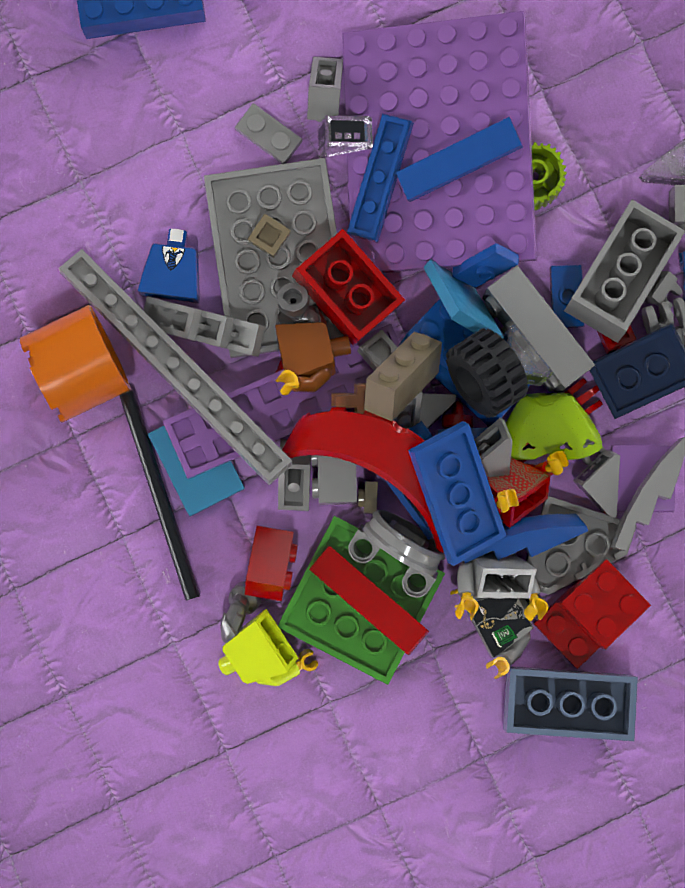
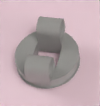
(404, 543)

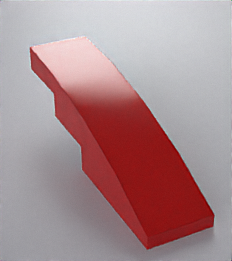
(369, 600)

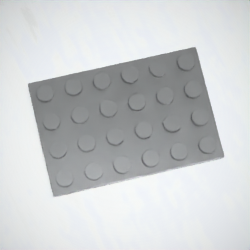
(248, 277)

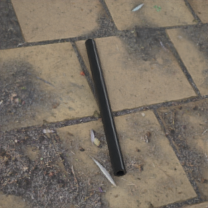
(159, 495)

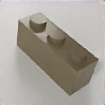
(402, 376)

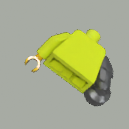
(258, 648)

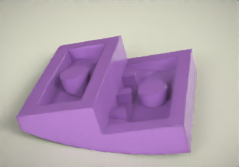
(634, 466)

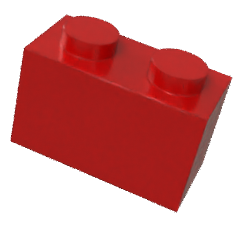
(269, 563)

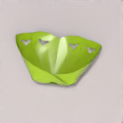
(550, 422)

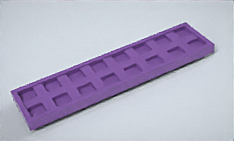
(276, 414)

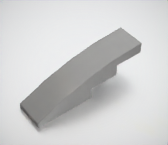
(206, 326)
(657, 484)

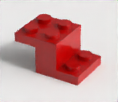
(592, 614)

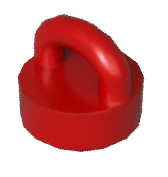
(456, 416)

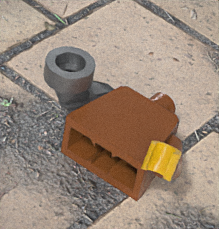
(305, 345)

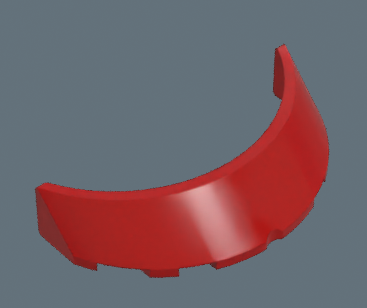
(365, 441)

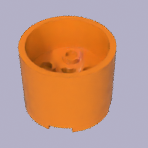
(75, 363)

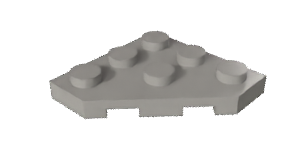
(578, 555)

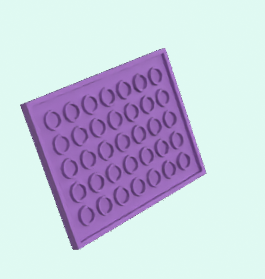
(450, 84)

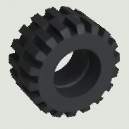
(487, 373)

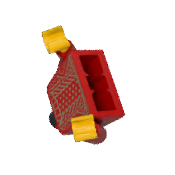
(525, 486)

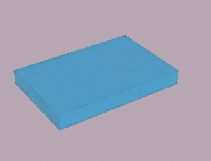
(460, 300)
(201, 490)

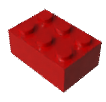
(348, 287)

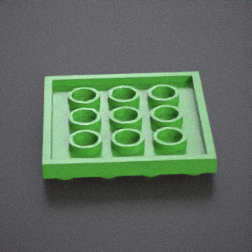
(334, 626)

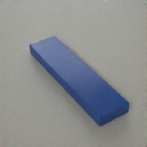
(459, 159)
(380, 177)

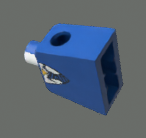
(171, 270)

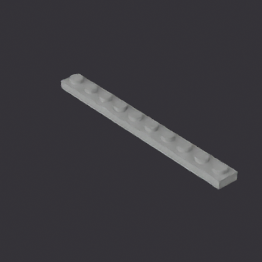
(176, 367)

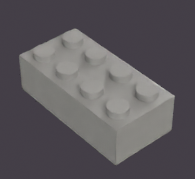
(624, 271)
(519, 303)

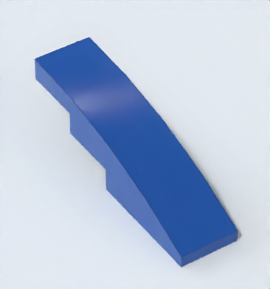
(535, 535)

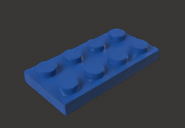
(457, 493)

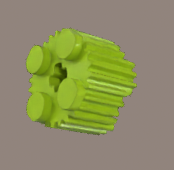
(551, 174)

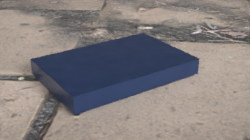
(641, 371)

